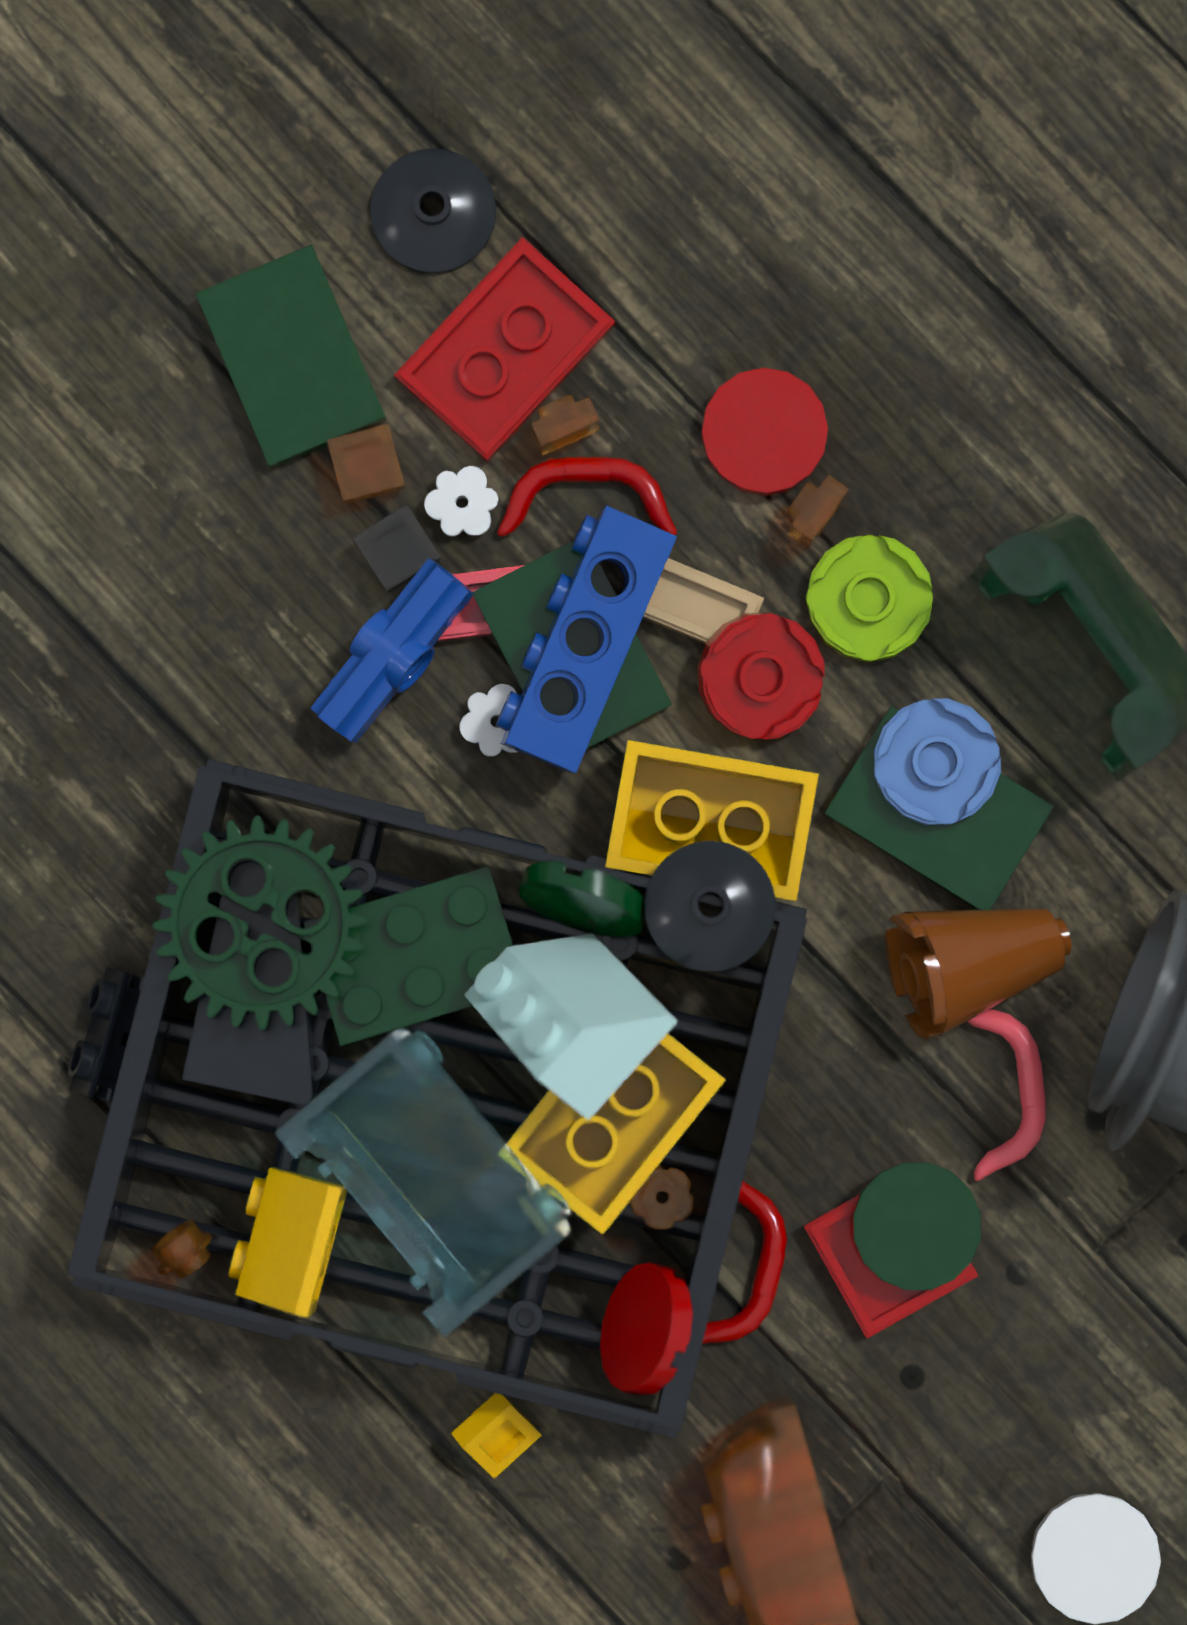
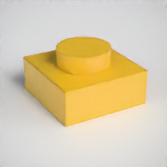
(496, 1434)

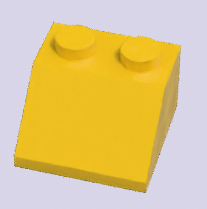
(289, 1240)

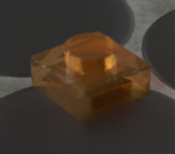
(564, 423)
(366, 464)
(815, 508)

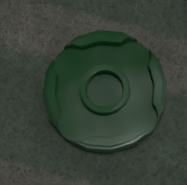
(587, 903)
(916, 1226)

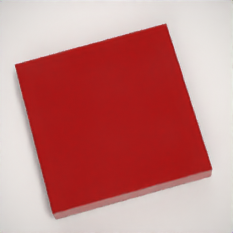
(870, 1300)

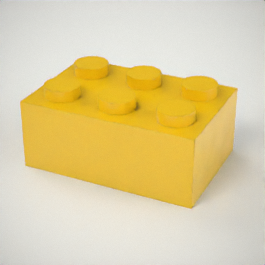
(610, 1156)

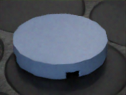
(936, 762)

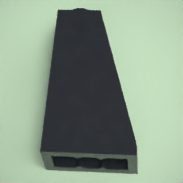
(247, 1059)

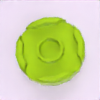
(869, 598)

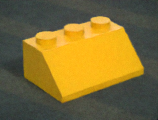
(693, 797)

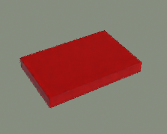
(504, 349)

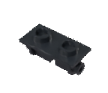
(101, 1054)

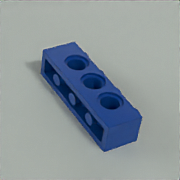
(641, 556)

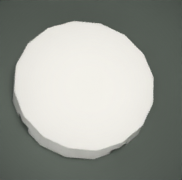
(1095, 1558)

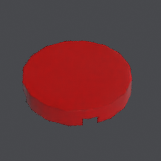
(764, 431)
(761, 675)
(645, 1328)

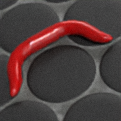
(586, 470)
(766, 1274)

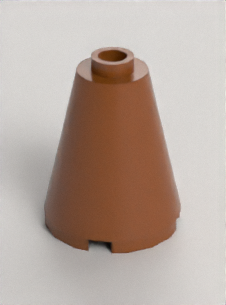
(970, 961)

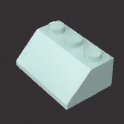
(571, 1016)

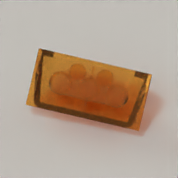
(774, 1522)

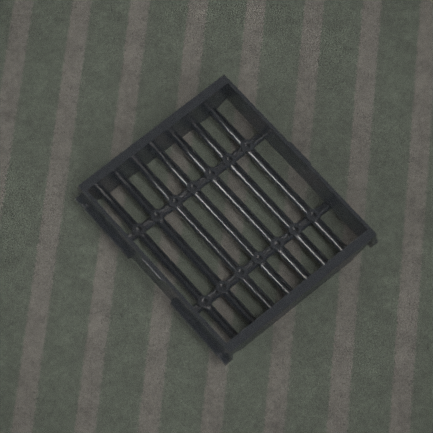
(156, 1024)

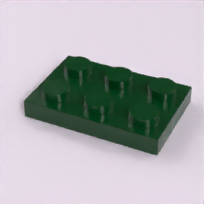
(417, 955)

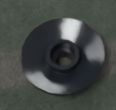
(438, 241)
(704, 941)

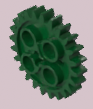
(289, 871)

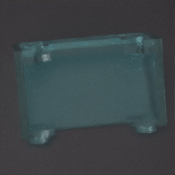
(430, 1175)

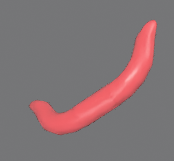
(1030, 1090)

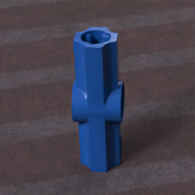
(392, 651)

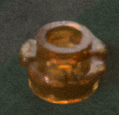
(676, 1208)
(182, 1249)

